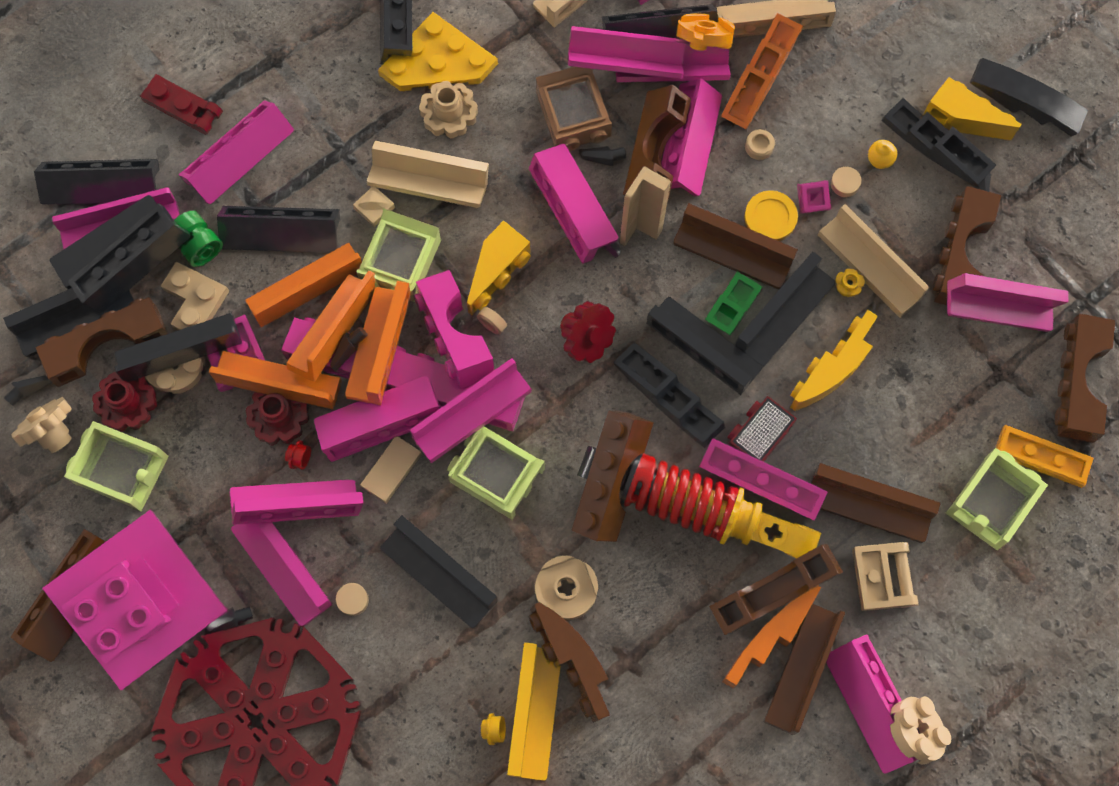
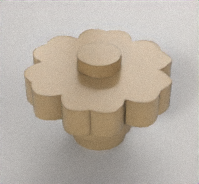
(448, 109)
(45, 426)

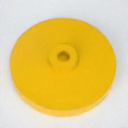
(771, 214)

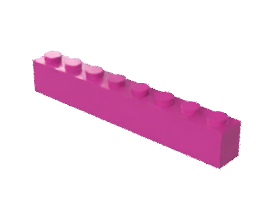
(403, 370)

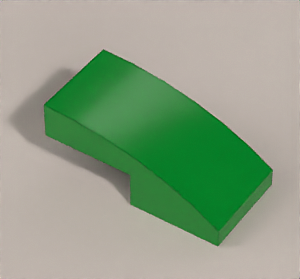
(734, 303)

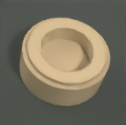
(759, 144)
(845, 181)
(491, 320)
(352, 599)

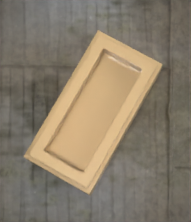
(391, 469)

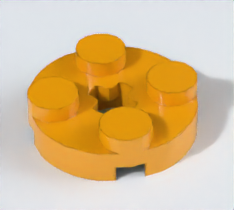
(703, 32)

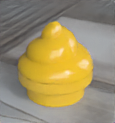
(882, 154)

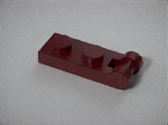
(181, 104)

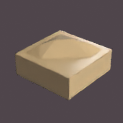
(372, 205)

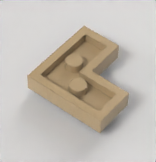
(200, 295)

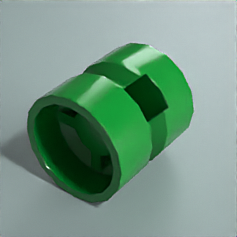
(202, 244)

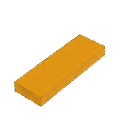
(1045, 456)

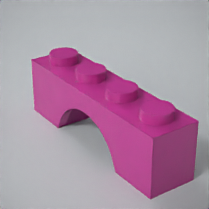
(465, 354)

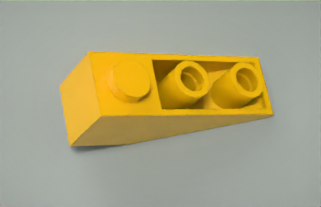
(969, 113)
(499, 257)

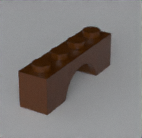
(661, 117)
(974, 214)
(67, 355)
(1080, 412)
(620, 442)
(776, 589)

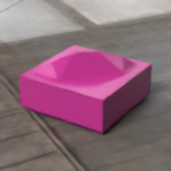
(814, 196)

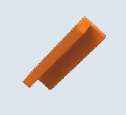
(304, 285)
(331, 326)
(378, 348)
(272, 377)

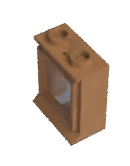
(573, 107)

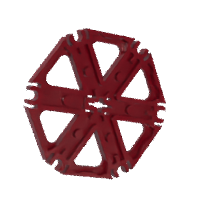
(267, 693)

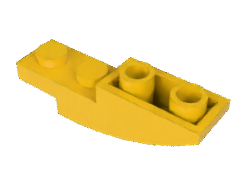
(835, 368)

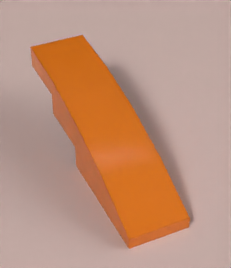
(762, 71)
(780, 629)

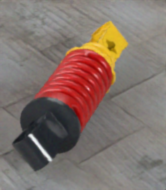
(705, 504)

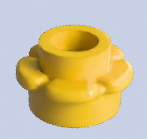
(846, 289)
(493, 729)

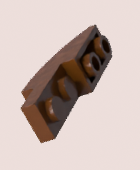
(567, 646)

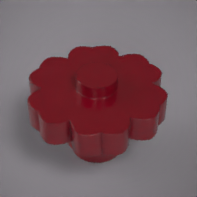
(588, 331)
(124, 402)
(276, 418)

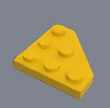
(438, 56)

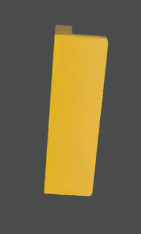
(533, 715)

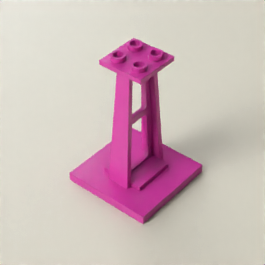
(135, 599)

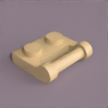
(875, 577)

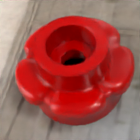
(298, 455)

